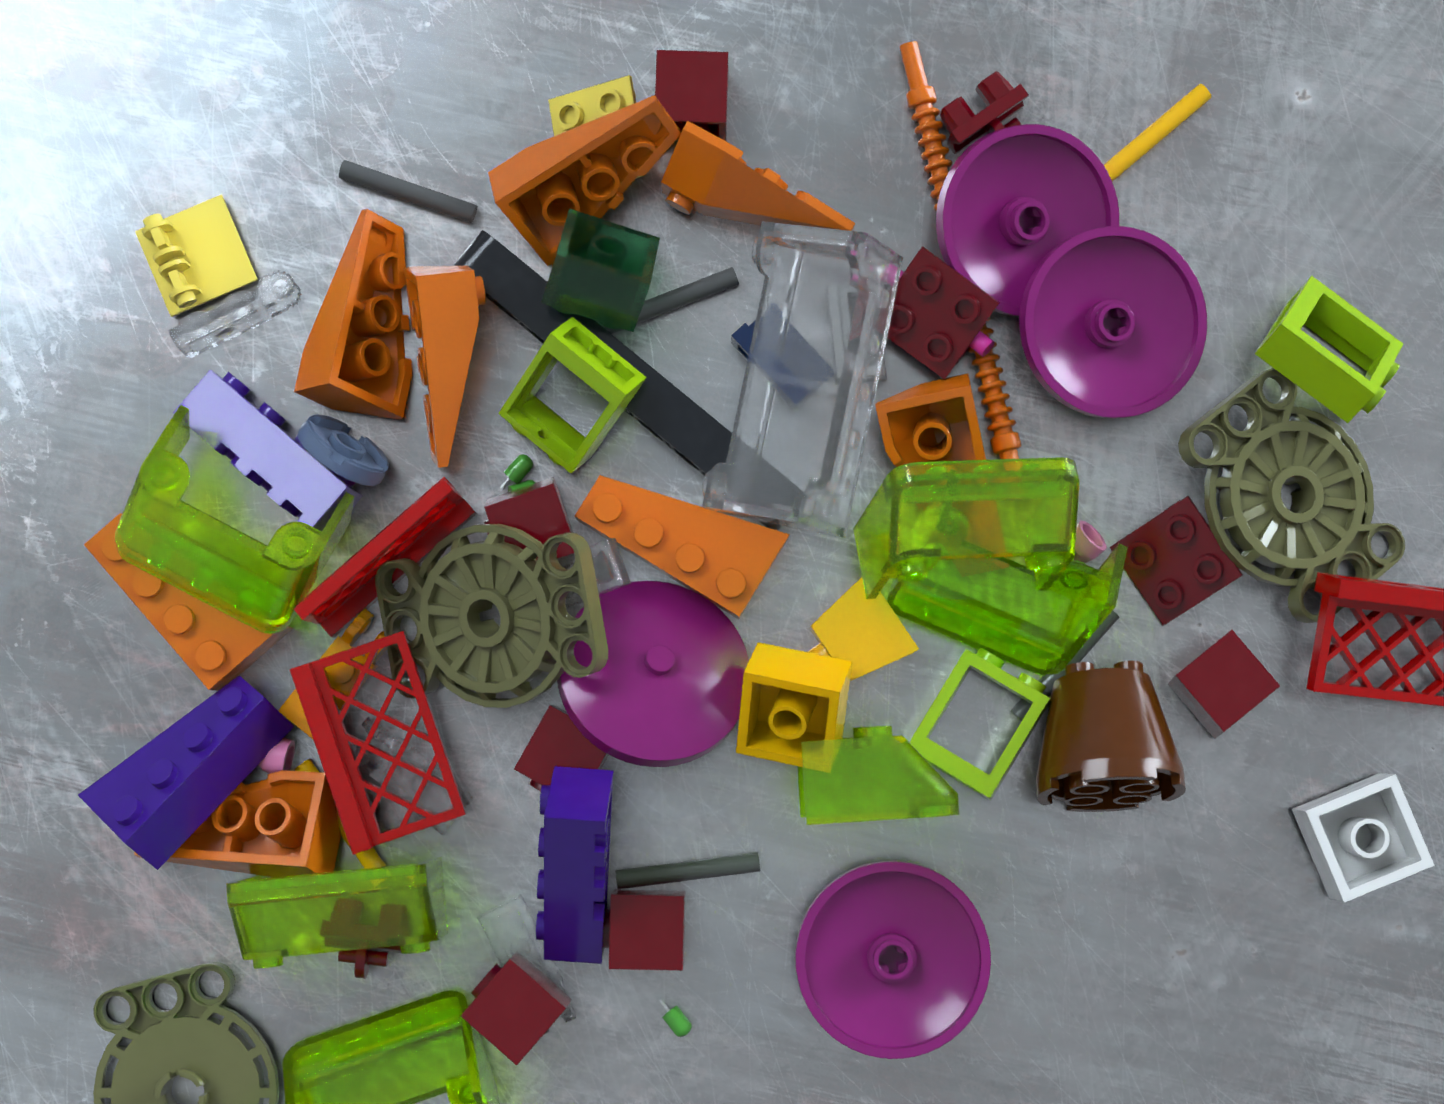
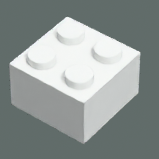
(1363, 837)

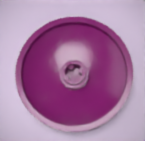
(1015, 202)
(1113, 322)
(667, 677)
(892, 959)

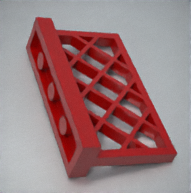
(409, 536)
(1380, 598)
(338, 756)

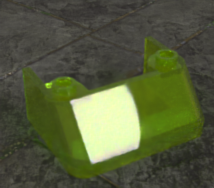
(969, 513)
(211, 558)
(1000, 609)
(870, 780)
(338, 911)
(394, 1058)

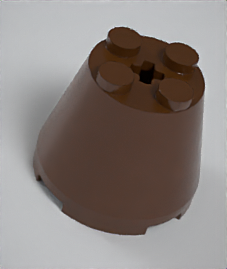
(1107, 741)

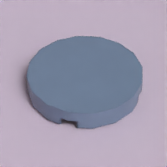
(340, 452)

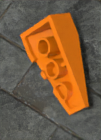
(580, 171)
(717, 183)
(446, 317)
(357, 341)
(931, 423)
(269, 828)

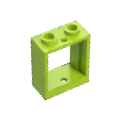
(597, 367)
(1318, 369)
(956, 767)

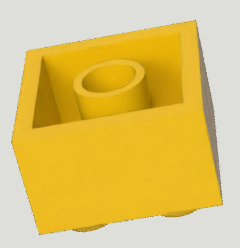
(789, 701)

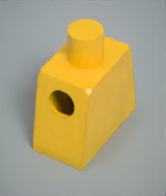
(862, 632)

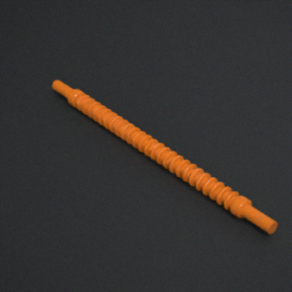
(921, 99)

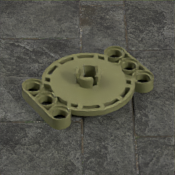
(1327, 514)
(530, 597)
(183, 1044)

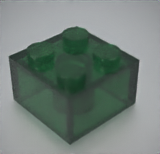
(601, 271)

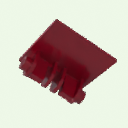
(937, 313)
(1176, 561)

